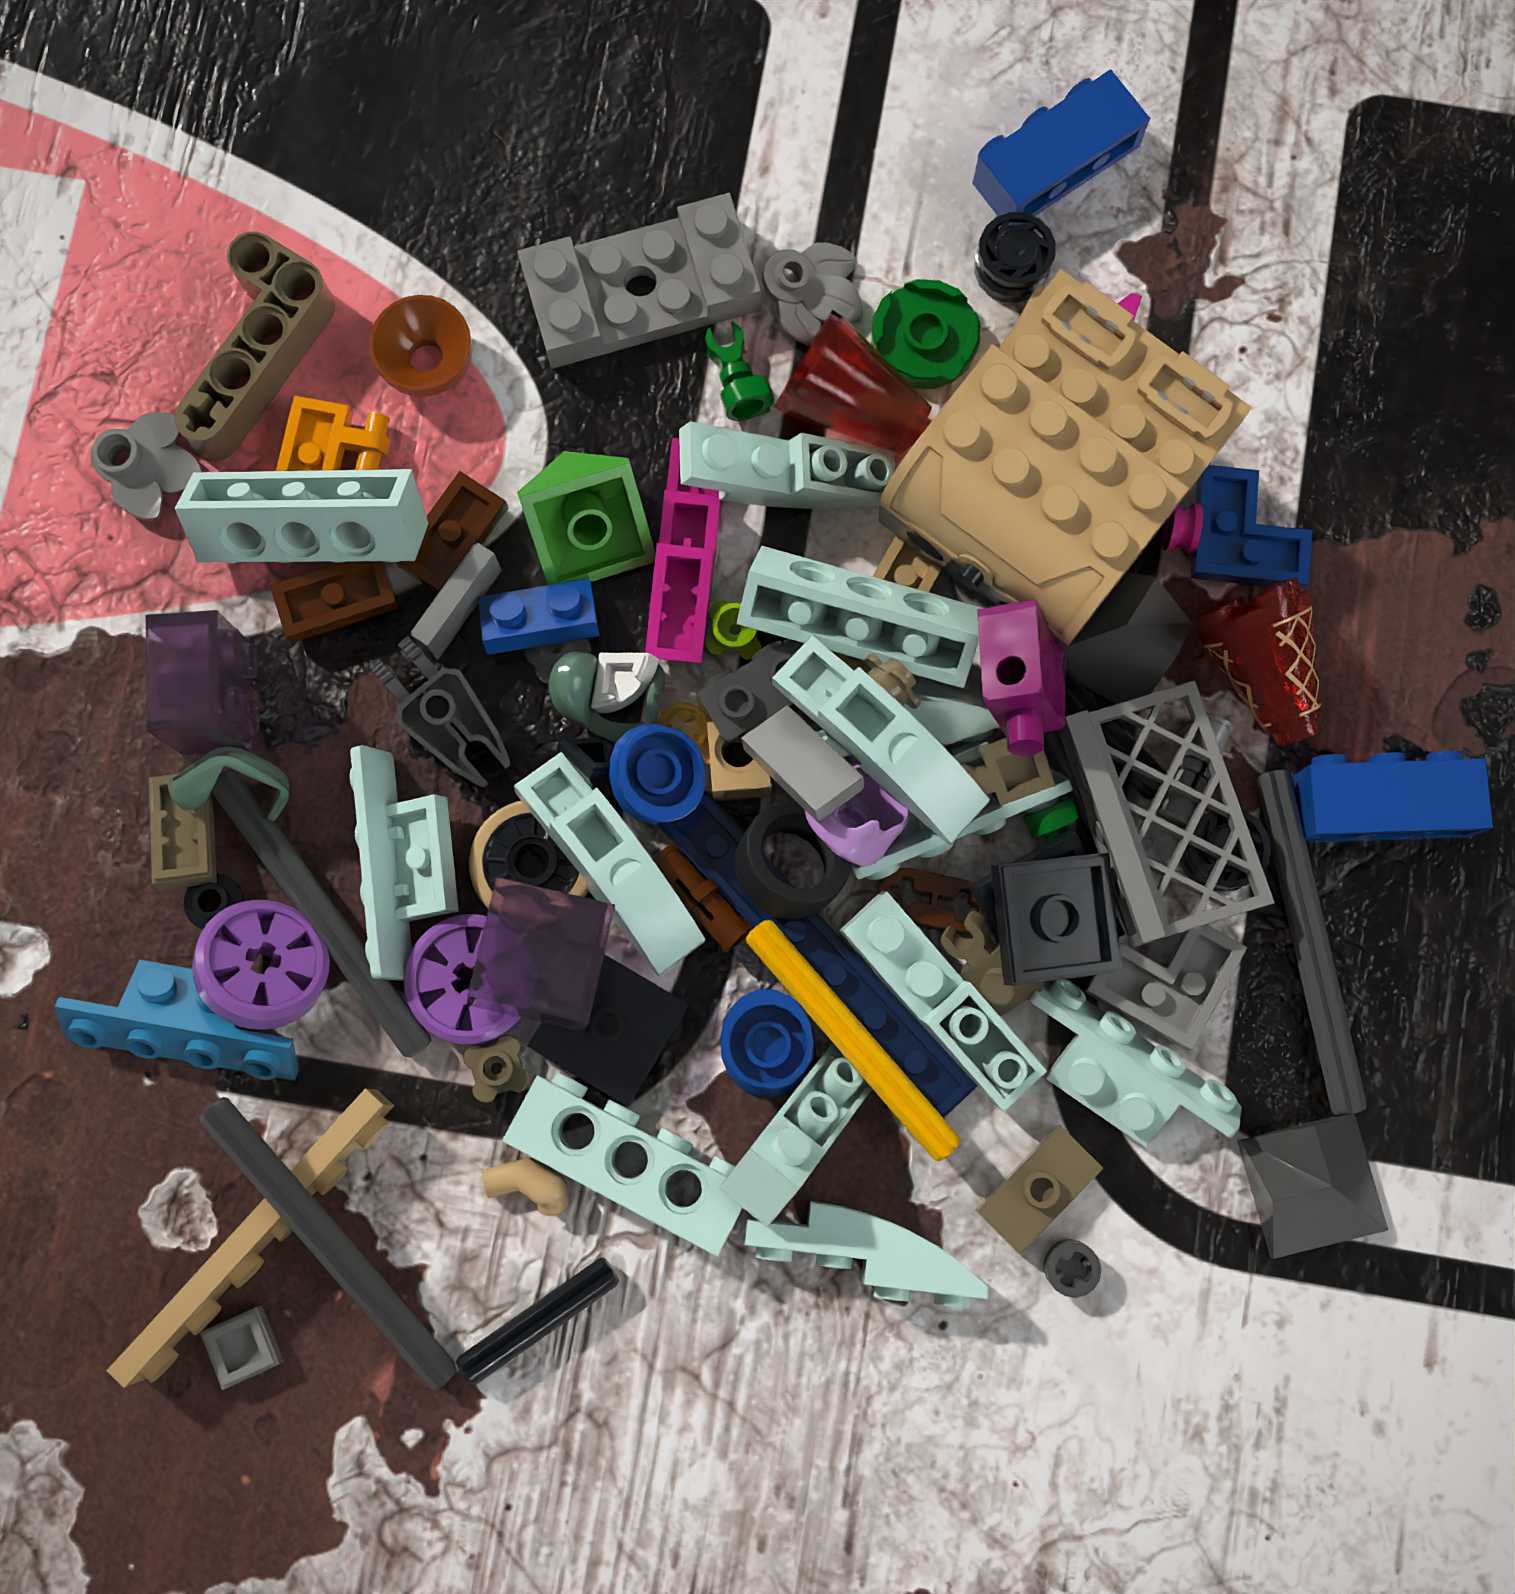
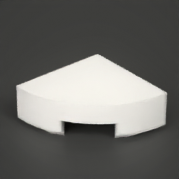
(621, 679)

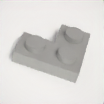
(1177, 997)

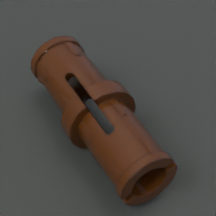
(702, 899)

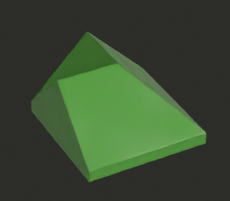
(586, 518)

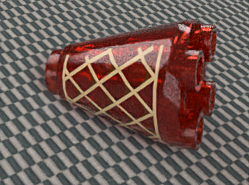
(1269, 657)

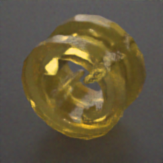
(687, 713)

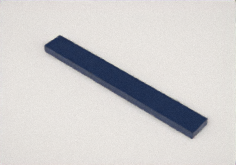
(710, 843)

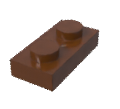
(455, 523)
(333, 598)

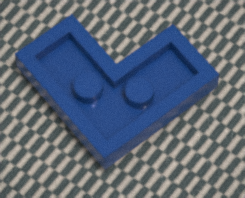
(1233, 544)

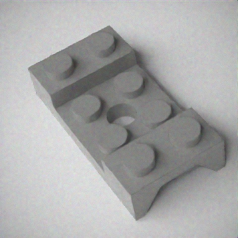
(694, 260)

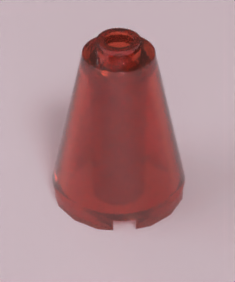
(854, 390)

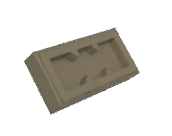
(180, 840)
(1039, 1189)

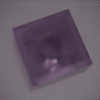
(199, 682)
(540, 954)

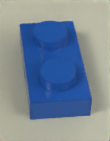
(538, 616)

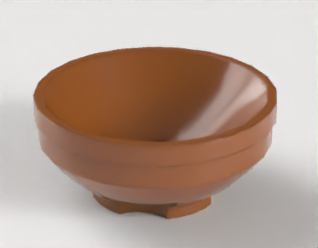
(417, 323)

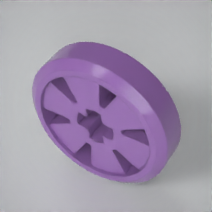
(235, 939)
(433, 978)

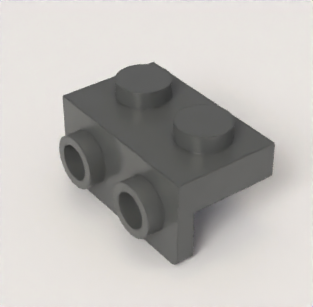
(746, 697)

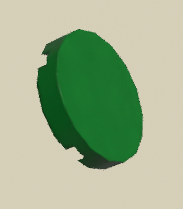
(926, 332)

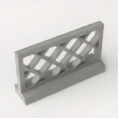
(1116, 832)

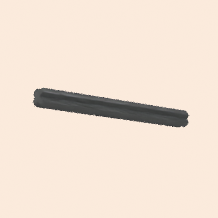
(320, 911)
(1311, 943)
(327, 1242)

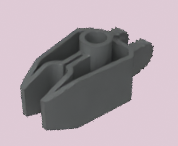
(435, 705)

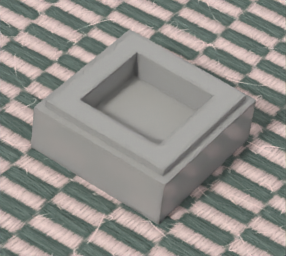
(242, 1347)

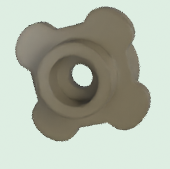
(894, 679)
(512, 1076)

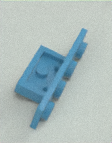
(169, 1019)

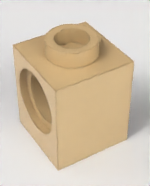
(731, 781)

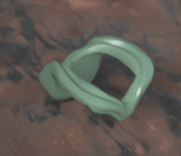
(572, 693)
(195, 783)

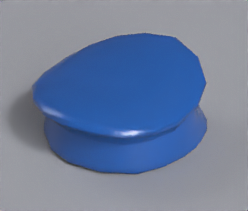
(657, 773)
(767, 1043)

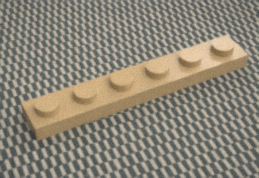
(239, 1255)

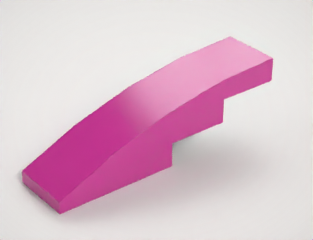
(683, 568)

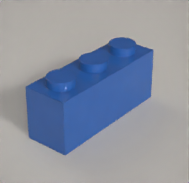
(1060, 147)
(1393, 798)

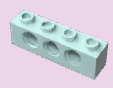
(303, 516)
(860, 615)
(539, 1133)

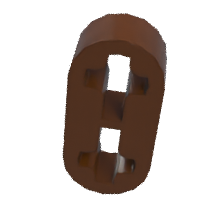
(936, 887)

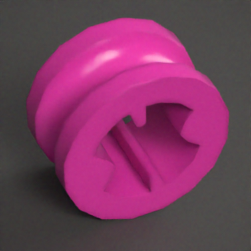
(1183, 529)

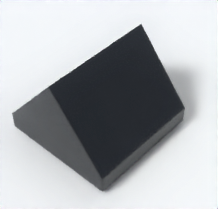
(591, 761)

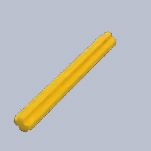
(853, 1040)

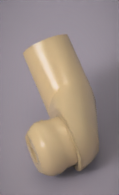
(531, 1178)

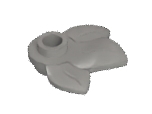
(819, 288)
(153, 467)

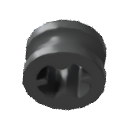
(1079, 1286)

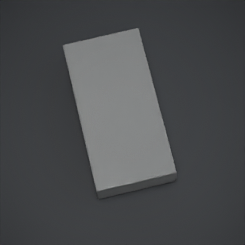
(456, 601)
(803, 763)

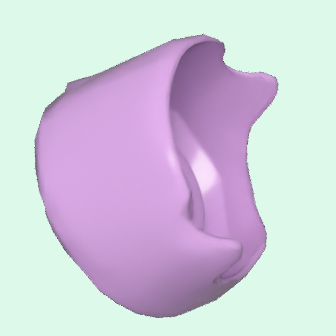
(863, 825)

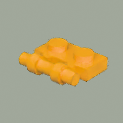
(321, 433)

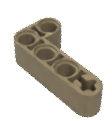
(243, 352)

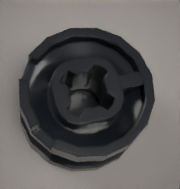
(1014, 257)
(1216, 830)

